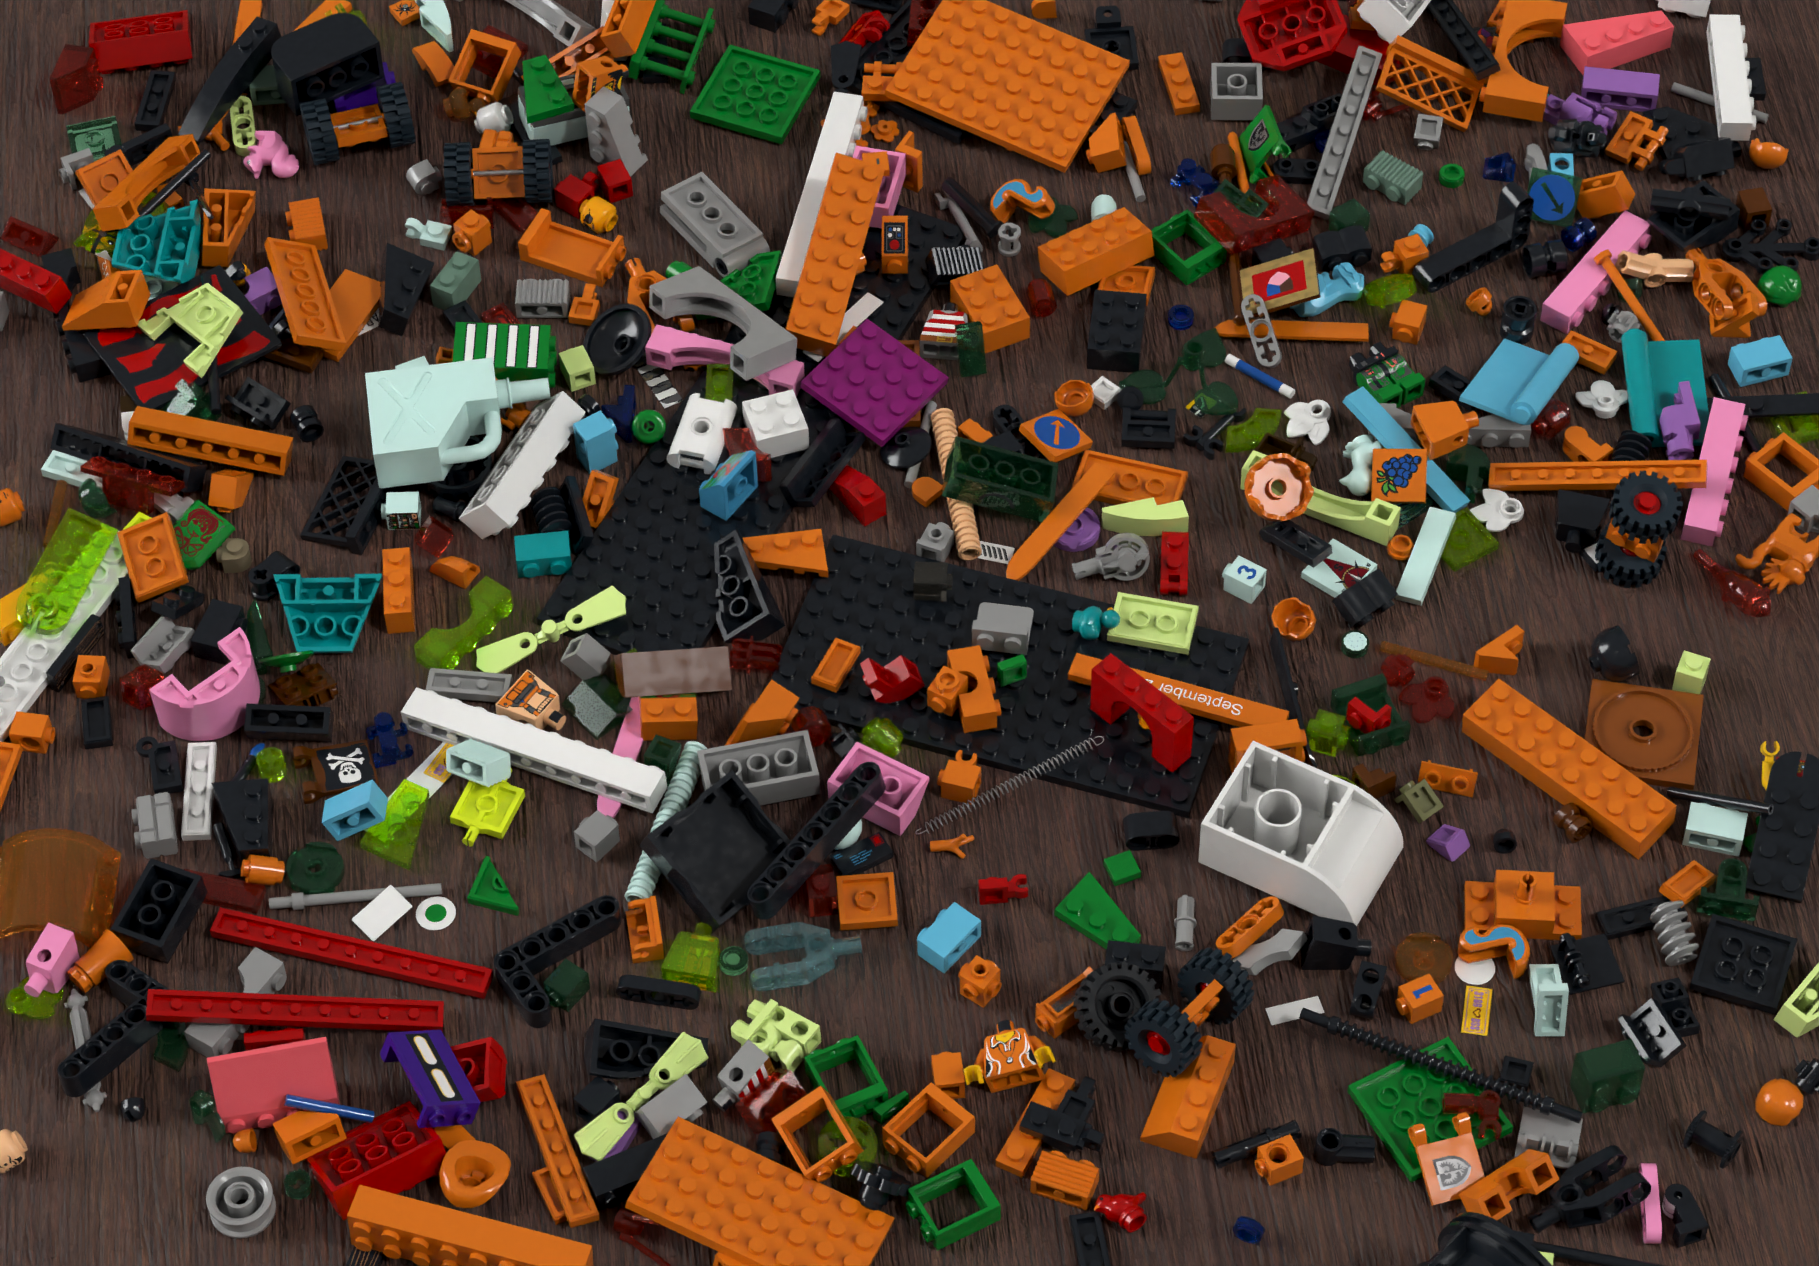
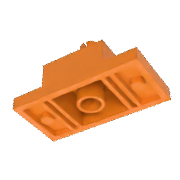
(1526, 902)

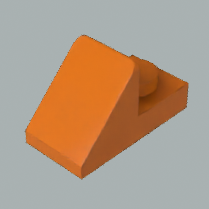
(1744, 310)
(599, 496)
(1500, 653)

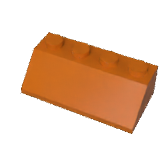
(1190, 1100)

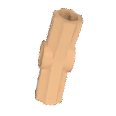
(1655, 269)

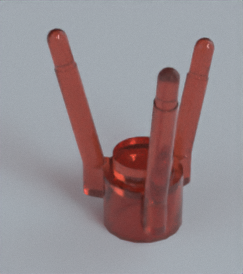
(1373, 105)
(631, 1224)

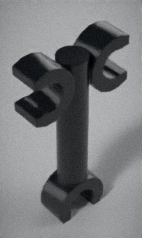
(1208, 440)

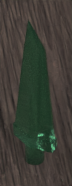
(257, 638)

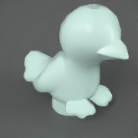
(1361, 454)

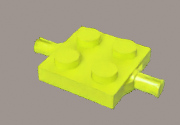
(487, 809)

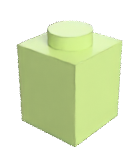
(577, 368)
(1691, 673)

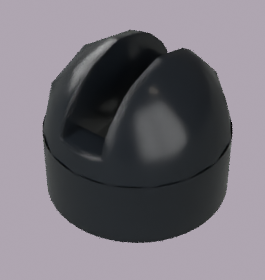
(1607, 309)
(1504, 841)
(133, 1108)

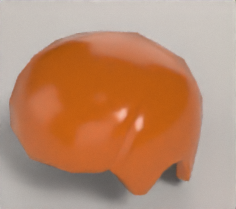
(1767, 154)
(1074, 397)
(1293, 619)
(1779, 1102)

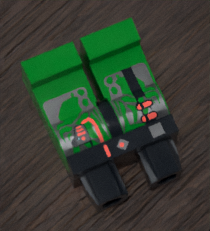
(1386, 375)

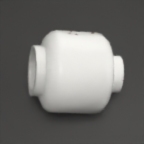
(494, 117)

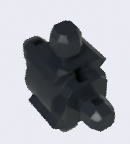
(1577, 137)

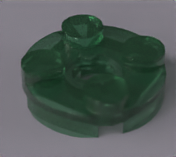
(318, 882)

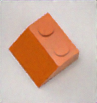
(769, 714)

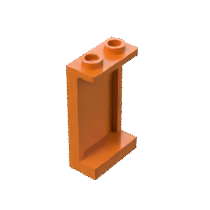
(570, 250)

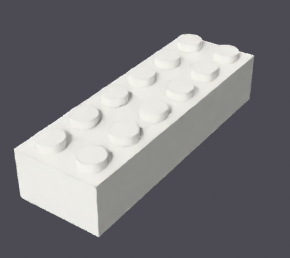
(522, 466)

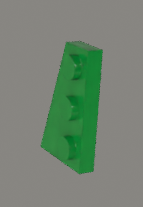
(544, 90)
(1095, 914)

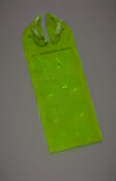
(64, 572)

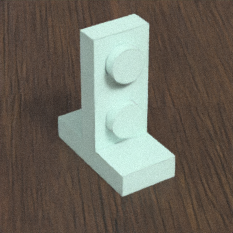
(1549, 999)

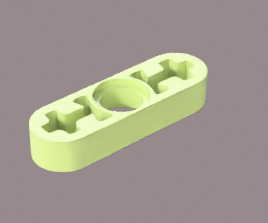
(237, 119)

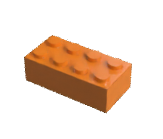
(1095, 251)

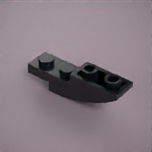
(1314, 118)

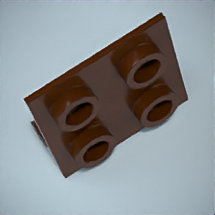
(303, 684)

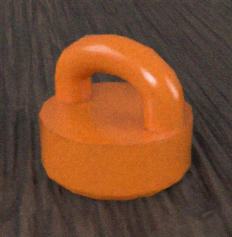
(1479, 299)

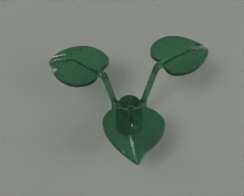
(1197, 353)

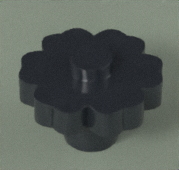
(878, 1183)

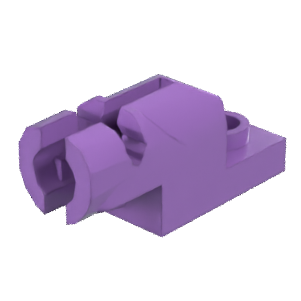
(1579, 108)
(1680, 424)

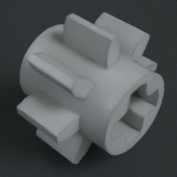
(1621, 323)

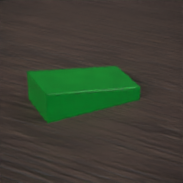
(890, 1107)

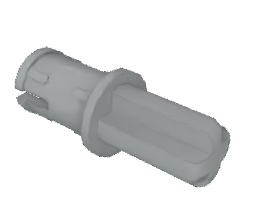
(1185, 923)

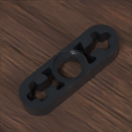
(658, 992)

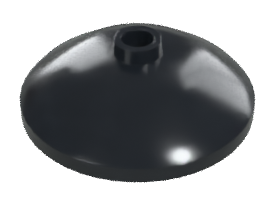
(617, 339)

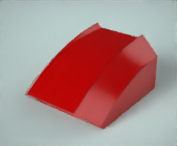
(483, 1066)

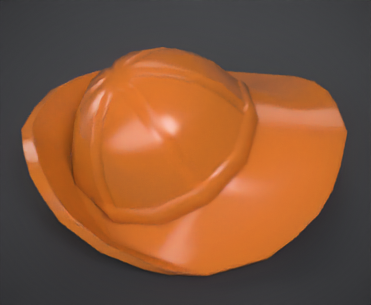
(473, 1173)

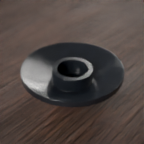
(906, 448)

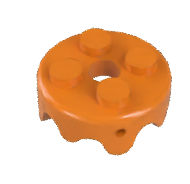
(1295, 482)

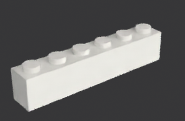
(1729, 77)

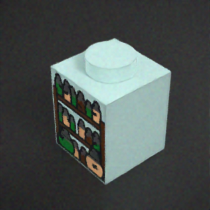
(402, 510)

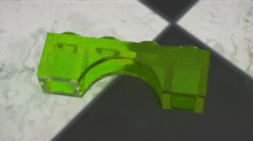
(447, 646)

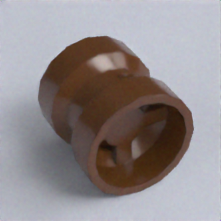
(1572, 822)

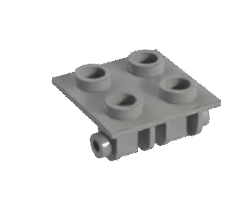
(1549, 1135)

